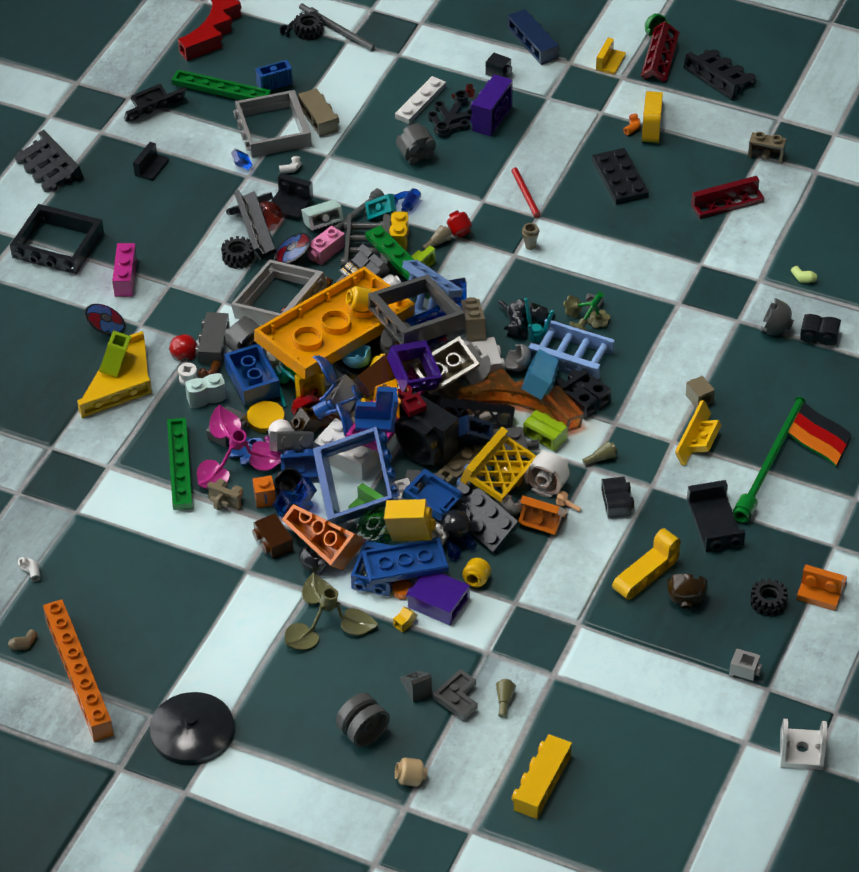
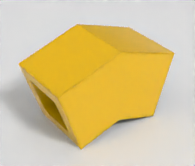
(404, 619)

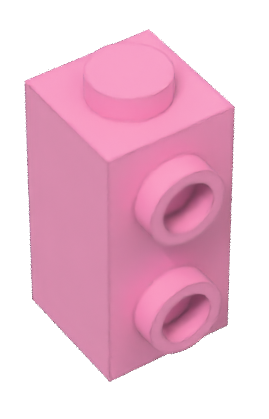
(326, 245)

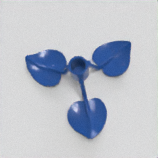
(327, 406)

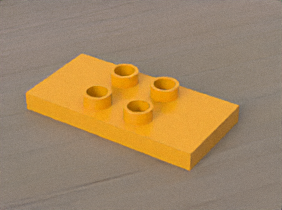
(326, 325)

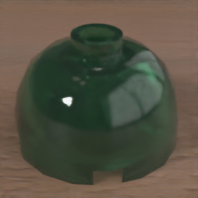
(373, 526)

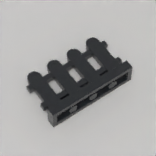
(712, 73)
(54, 151)

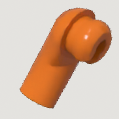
(634, 124)

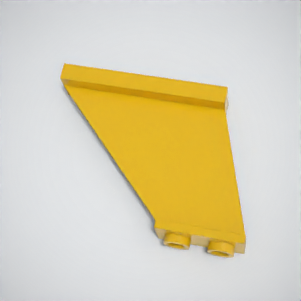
(130, 383)

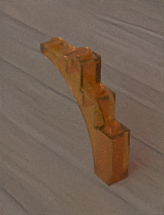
(502, 389)

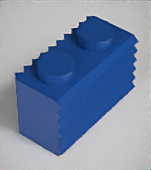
(274, 75)

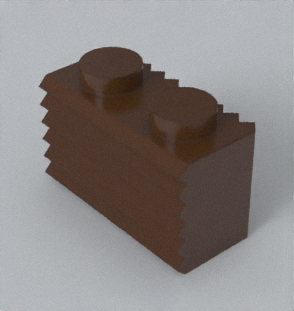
(273, 536)

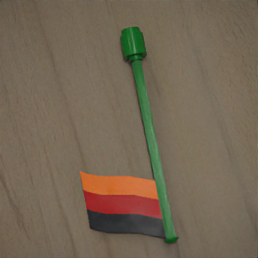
(809, 430)

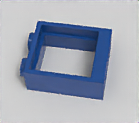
(361, 582)

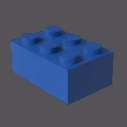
(252, 375)

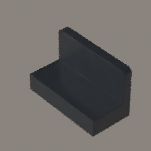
(149, 163)

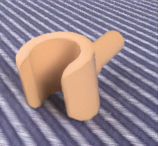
(562, 501)

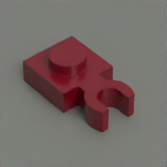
(411, 403)

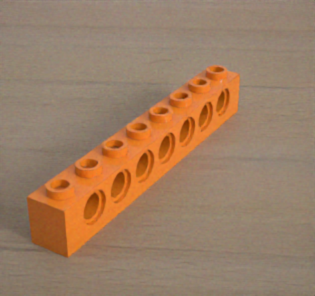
(78, 670)

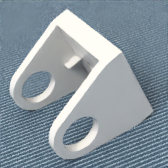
(812, 740)

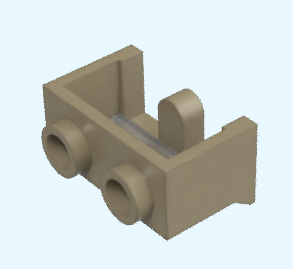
(767, 144)

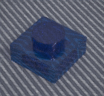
(241, 159)

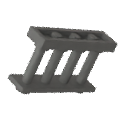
(349, 226)

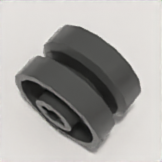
(362, 719)

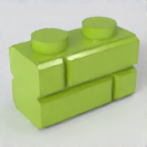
(546, 430)

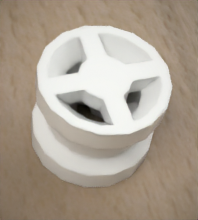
(187, 372)

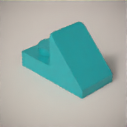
(378, 207)

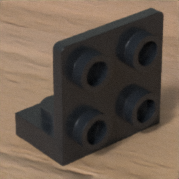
(293, 195)

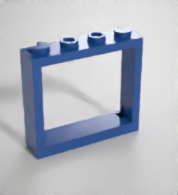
(326, 479)

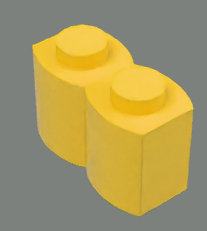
(400, 228)

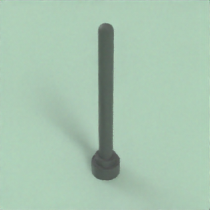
(373, 195)

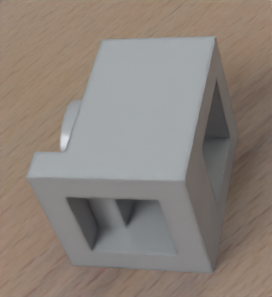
(745, 665)

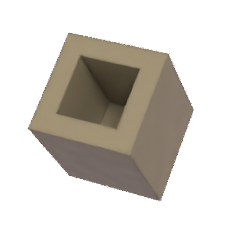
(699, 390)

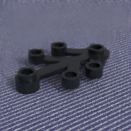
(444, 128)

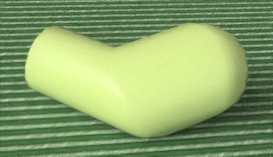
(804, 276)

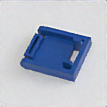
(437, 492)

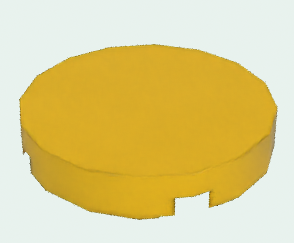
(263, 415)

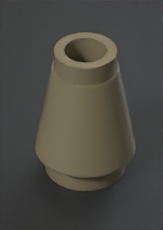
(530, 235)

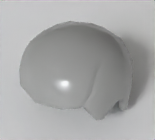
(518, 359)
(510, 506)

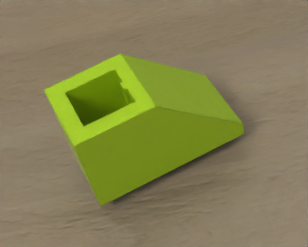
(115, 353)

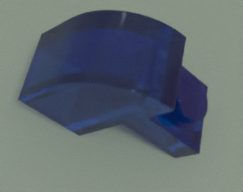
(300, 497)

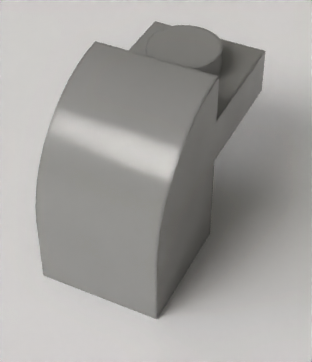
(481, 372)

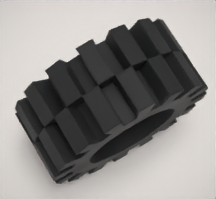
(308, 25)
(237, 259)
(771, 588)

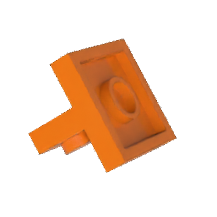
(541, 515)
(821, 587)

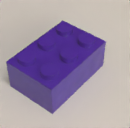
(492, 105)

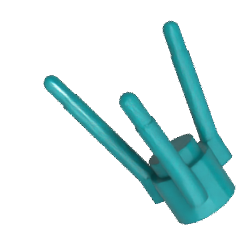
(536, 332)
(284, 377)

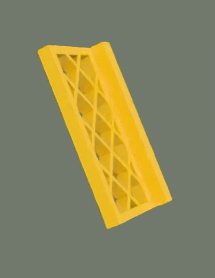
(484, 458)

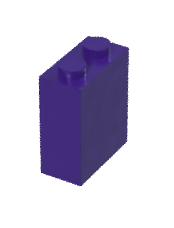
(438, 597)

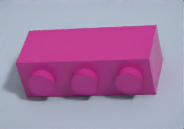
(124, 269)

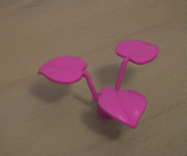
(224, 424)

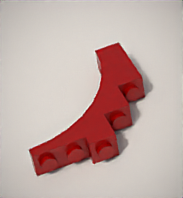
(209, 33)

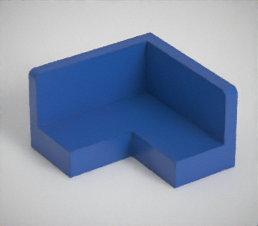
(378, 413)

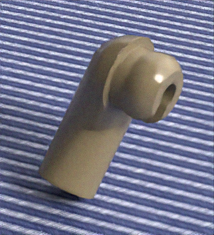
(23, 643)

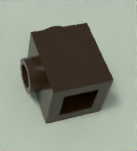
(306, 420)

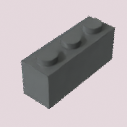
(212, 338)

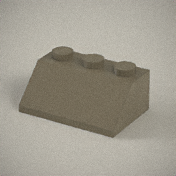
(452, 360)

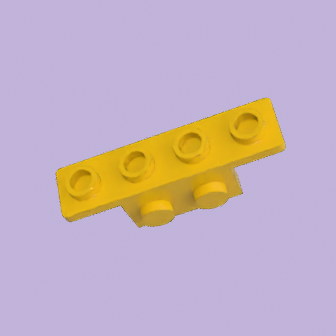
(698, 434)

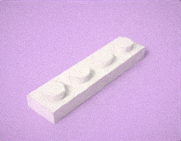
(420, 100)

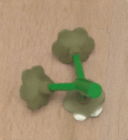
(597, 318)

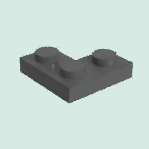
(453, 696)

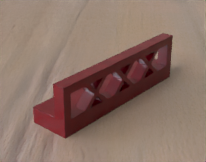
(658, 48)
(725, 194)

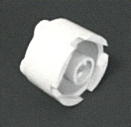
(547, 473)

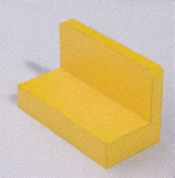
(608, 58)

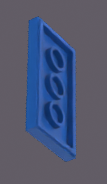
(404, 561)

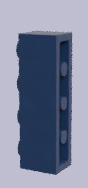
(533, 36)

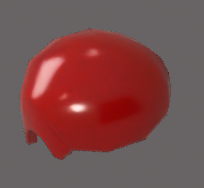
(183, 347)

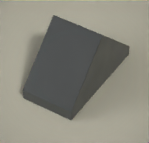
(418, 685)

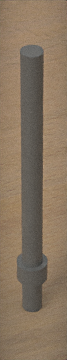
(339, 28)

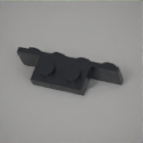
(152, 98)

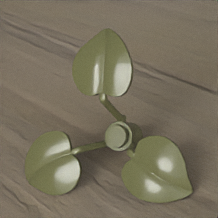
(316, 591)

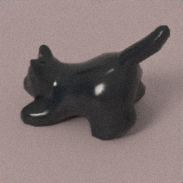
(518, 318)

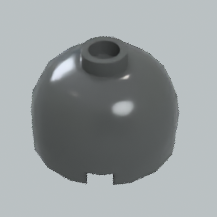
(777, 318)

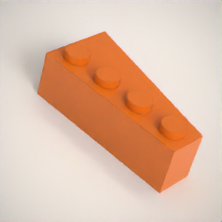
(329, 540)

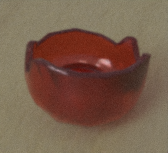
(271, 212)

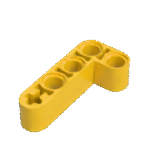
(652, 117)
(650, 566)

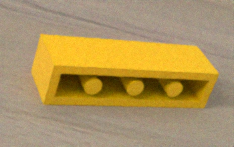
(542, 776)

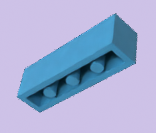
(540, 374)

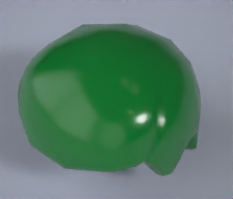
(653, 21)

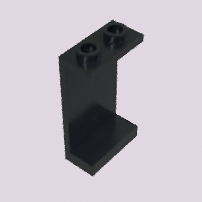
(714, 516)

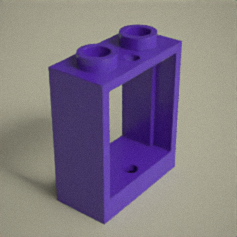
(412, 351)

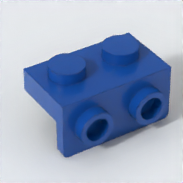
(302, 462)

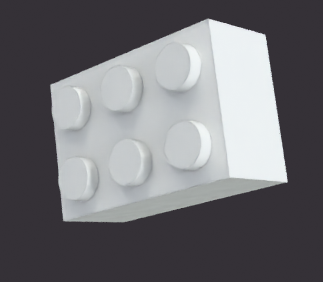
(356, 461)

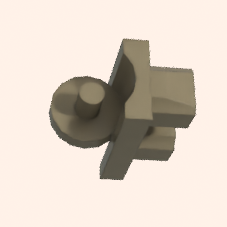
(224, 497)

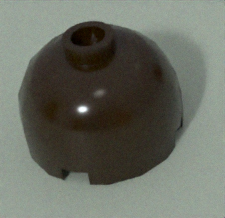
(686, 590)

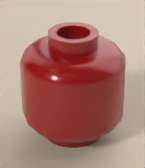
(459, 223)

